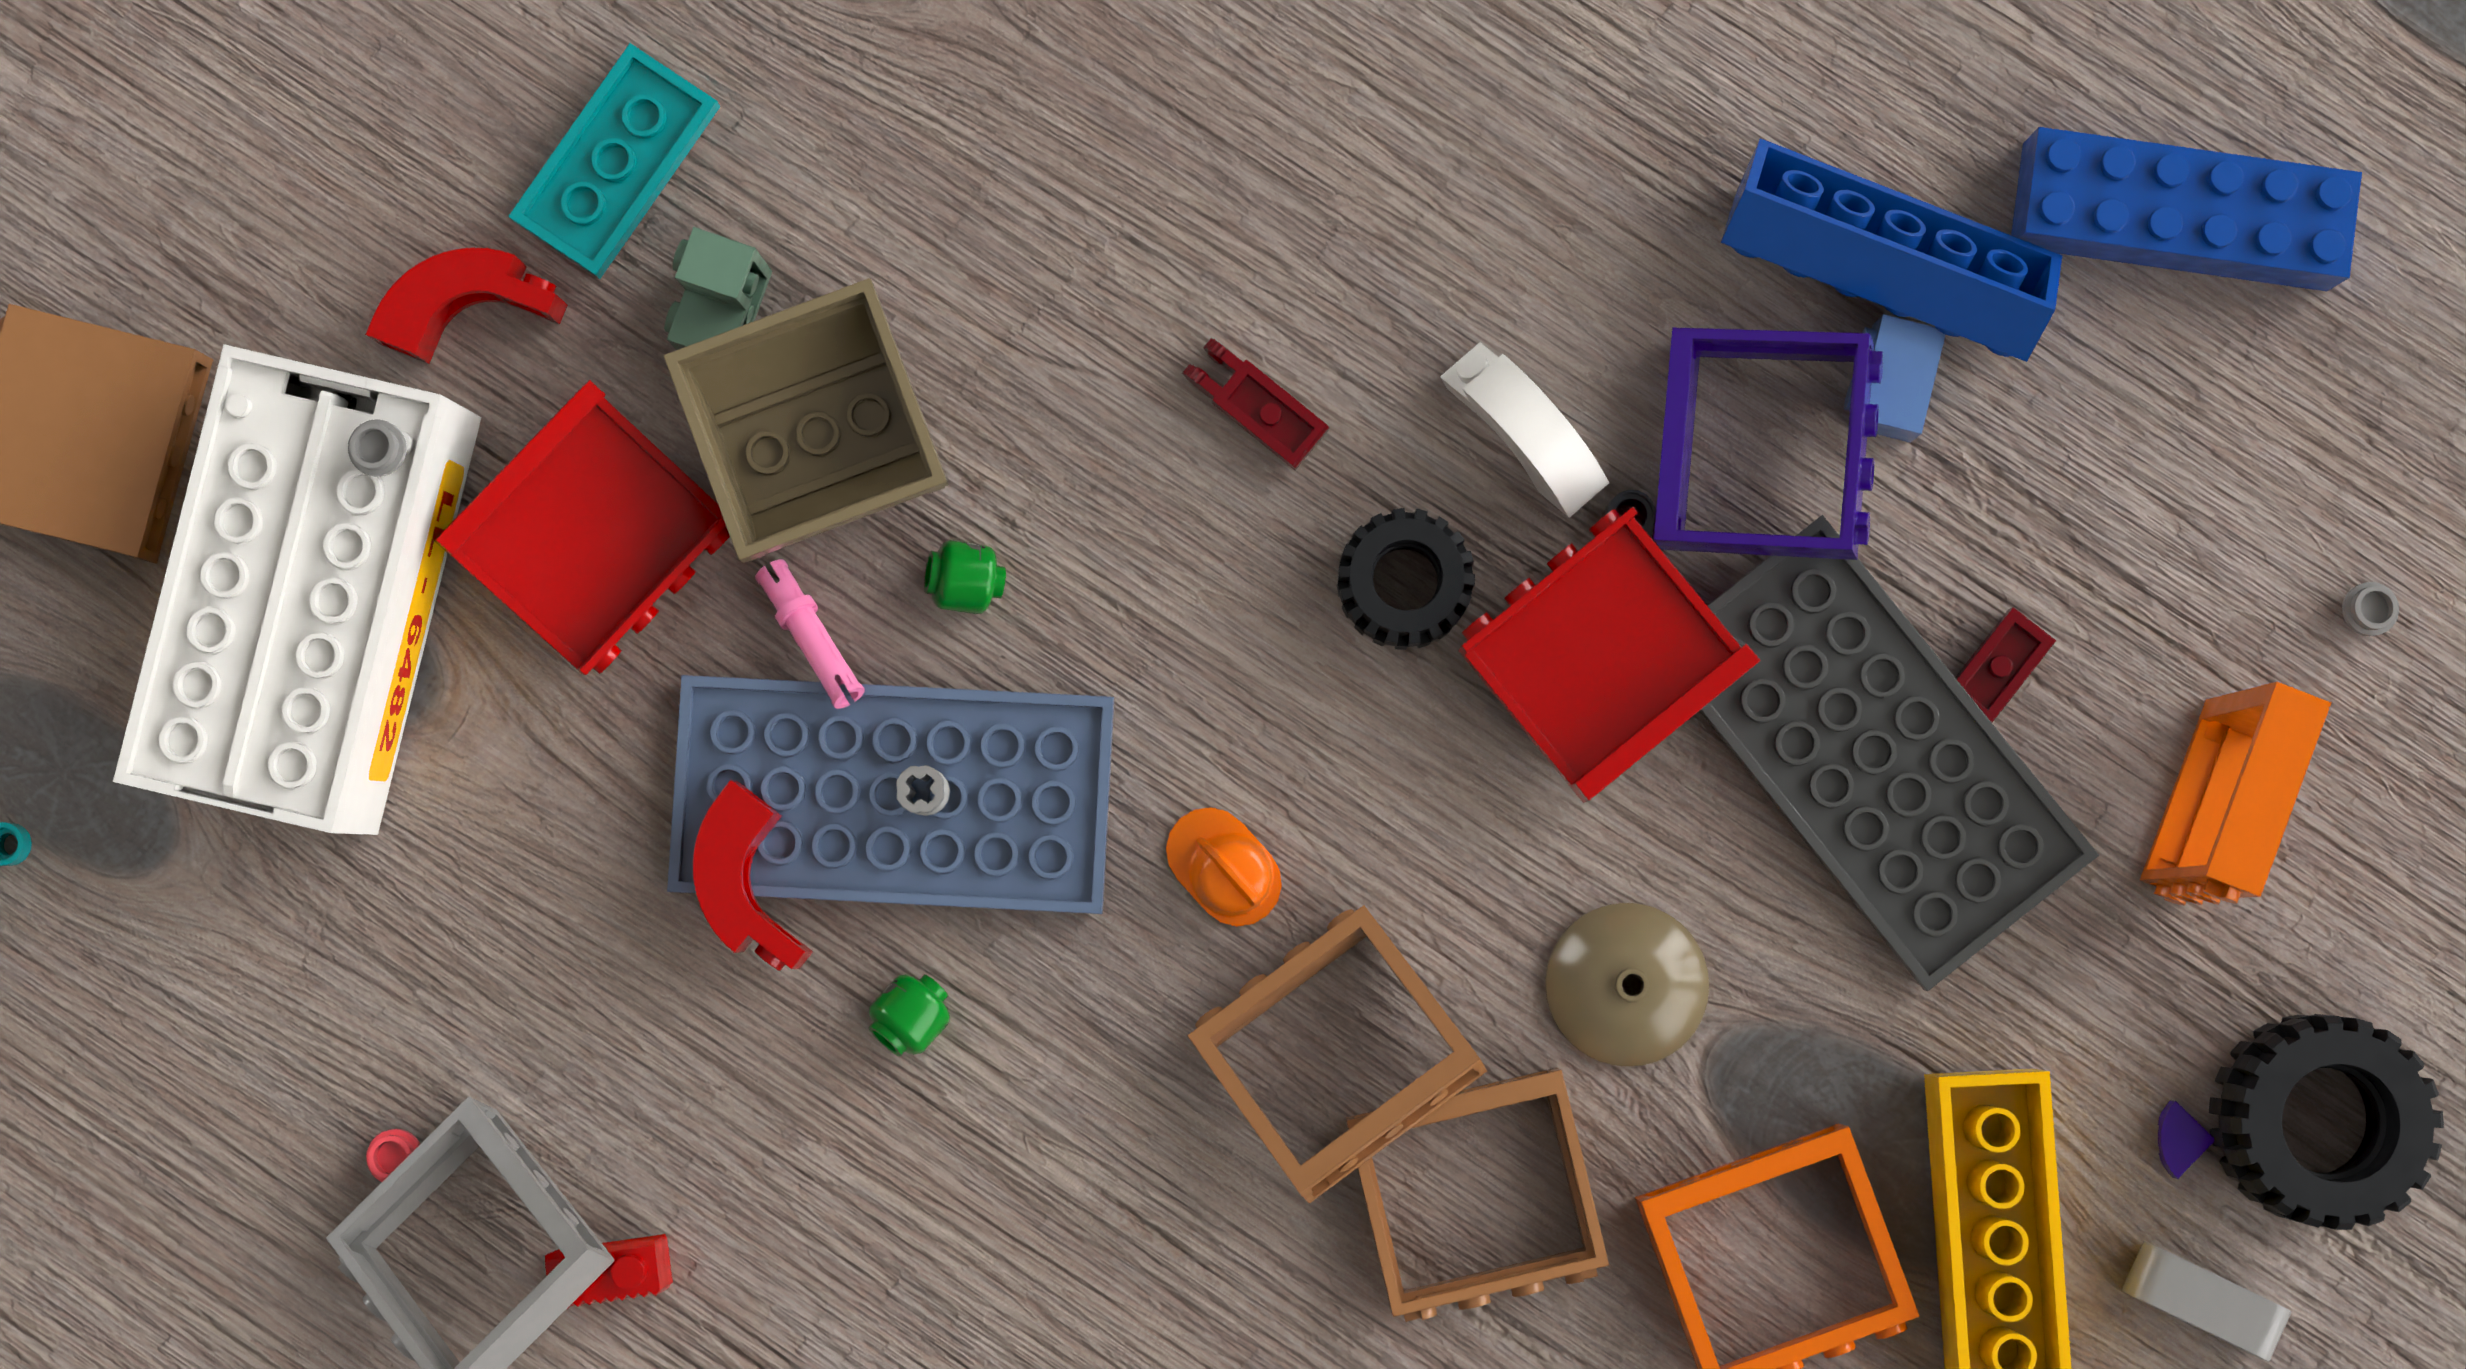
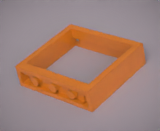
(2234, 795)
(1754, 1169)

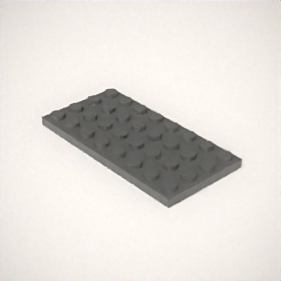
(1886, 763)

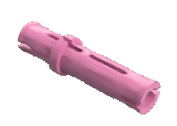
(798, 615)

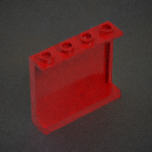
(586, 531)
(1604, 654)

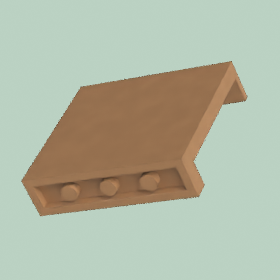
(93, 430)

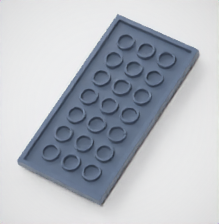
(1019, 816)

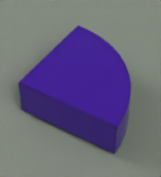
(2180, 1139)

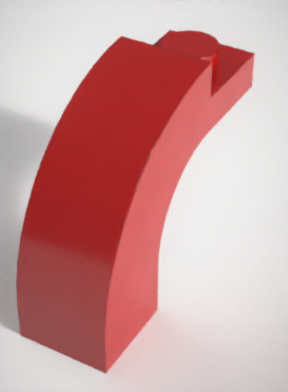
(442, 286)
(722, 881)

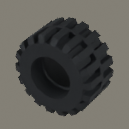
(1414, 533)

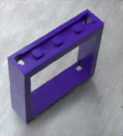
(1678, 430)

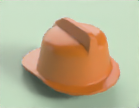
(1223, 866)

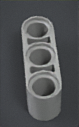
(2206, 1301)

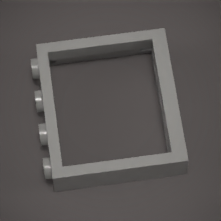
(411, 1184)

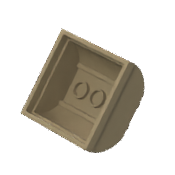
(805, 420)

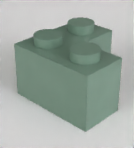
(721, 287)

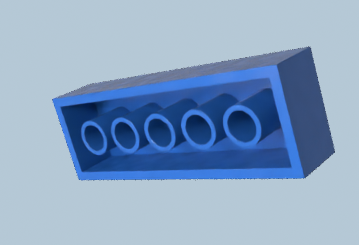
(2187, 209)
(1893, 250)

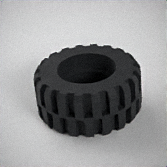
(2395, 1135)

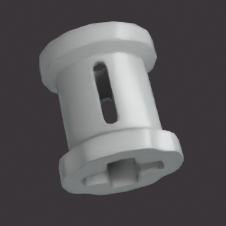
(906, 792)

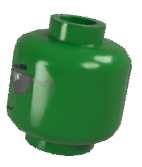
(964, 577)
(909, 1014)

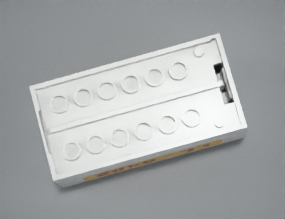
(296, 597)

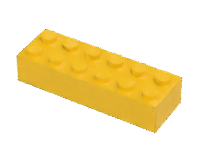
(1997, 1220)

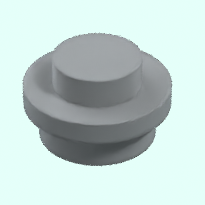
(377, 448)
(2370, 609)

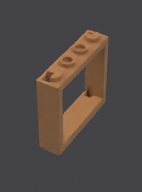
(1382, 1124)
(1522, 1277)

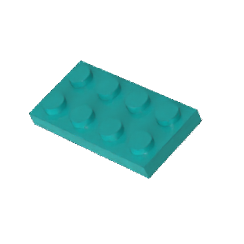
(614, 161)

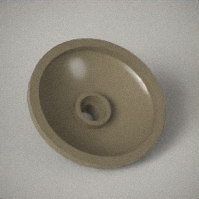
(1588, 975)

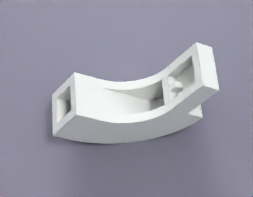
(1529, 426)

